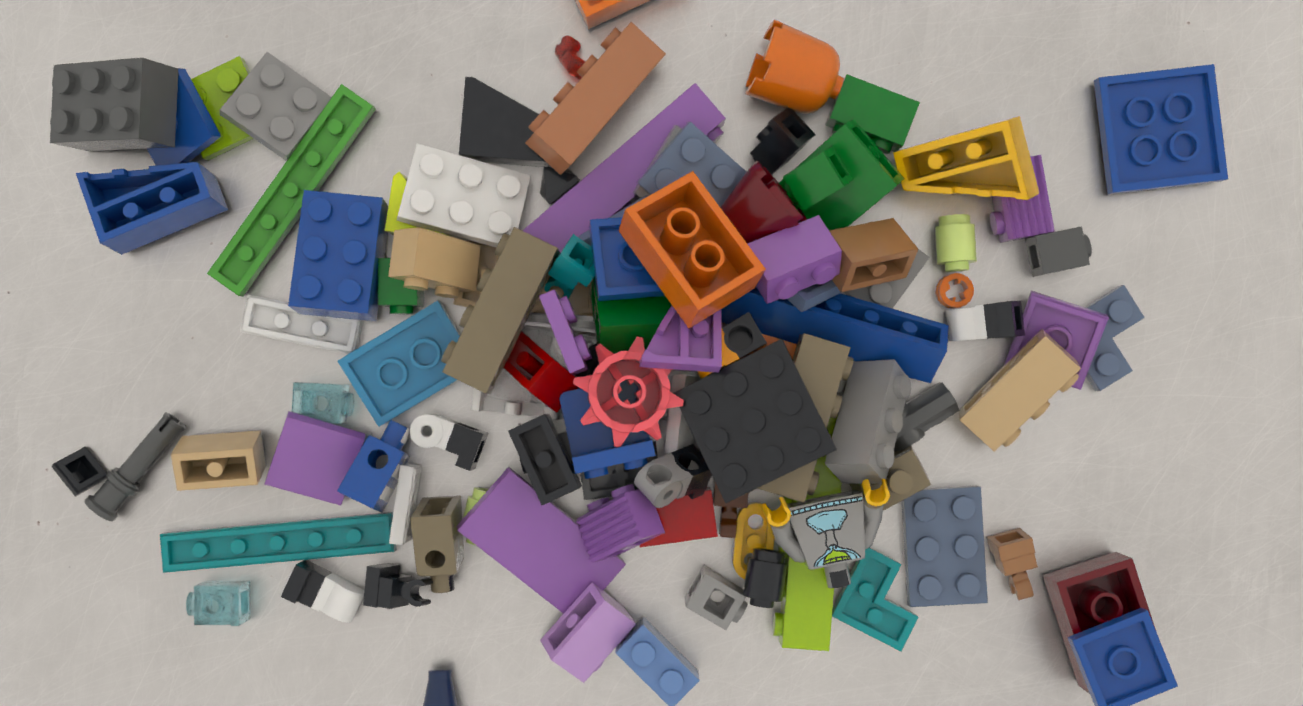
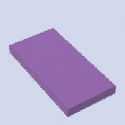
(535, 542)

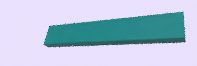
(276, 542)

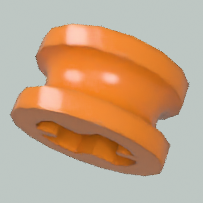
(965, 295)

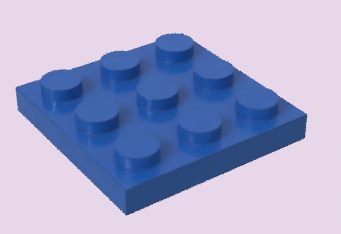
(1160, 129)

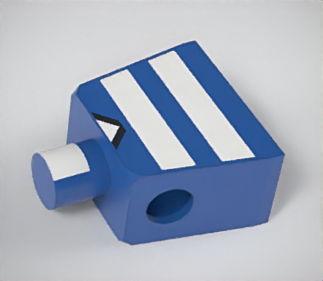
(373, 485)

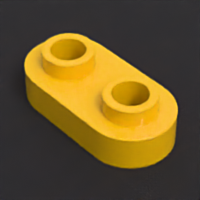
(750, 538)

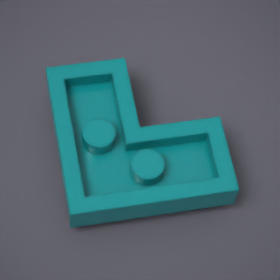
(864, 601)

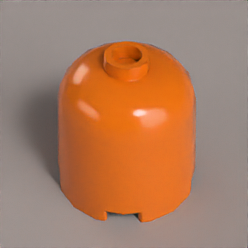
(795, 70)

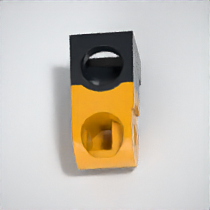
(739, 340)

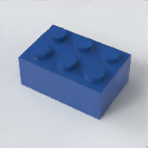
(338, 255)

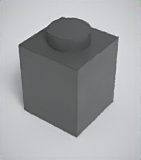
(1058, 251)

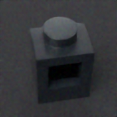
(781, 140)

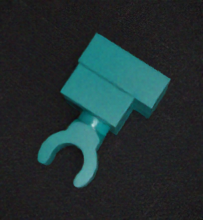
(572, 266)

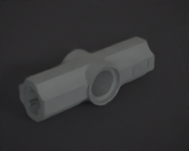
(924, 413)

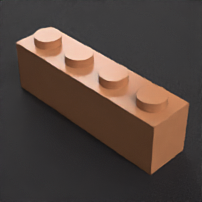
(595, 98)

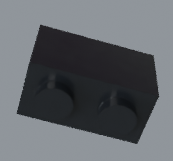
(545, 458)

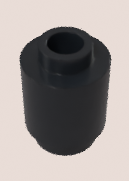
(765, 577)

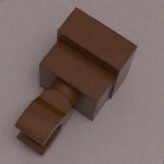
(728, 516)

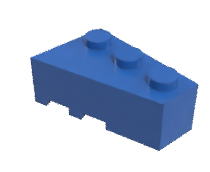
(149, 203)

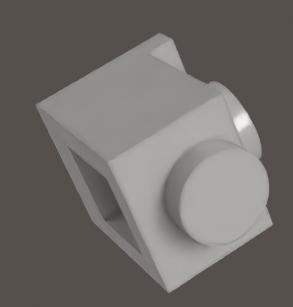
(719, 613)

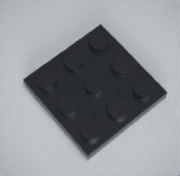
(754, 421)

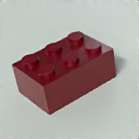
(1093, 595)

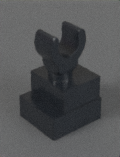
(390, 589)

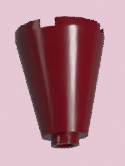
(760, 205)

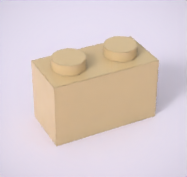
(434, 261)
(218, 460)

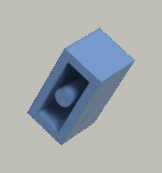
(657, 662)

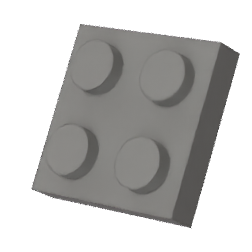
(275, 105)

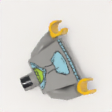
(829, 529)

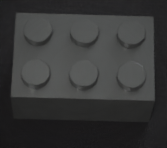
(114, 105)

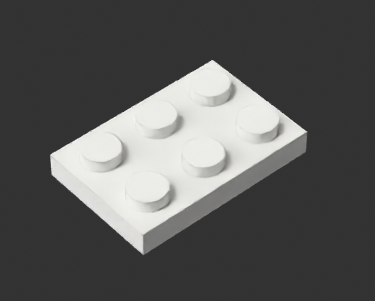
(462, 196)

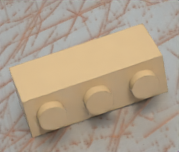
(1019, 391)

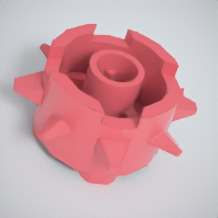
(604, 387)

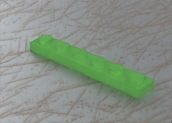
(282, 200)

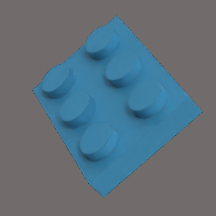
(402, 363)

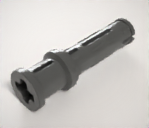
(125, 480)

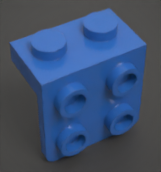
(593, 443)

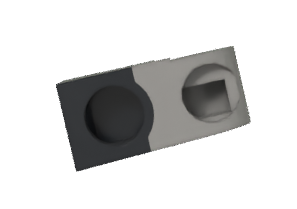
(670, 478)

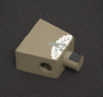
(903, 478)
(437, 541)

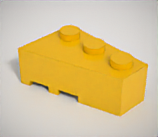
(973, 162)

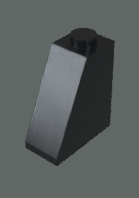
(496, 127)

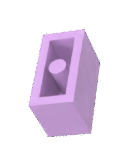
(587, 632)

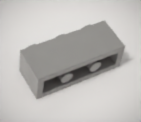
(869, 421)

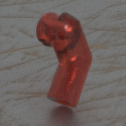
(566, 54)

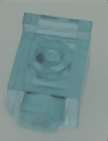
(339, 401)
(231, 597)

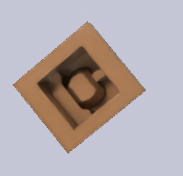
(1013, 556)

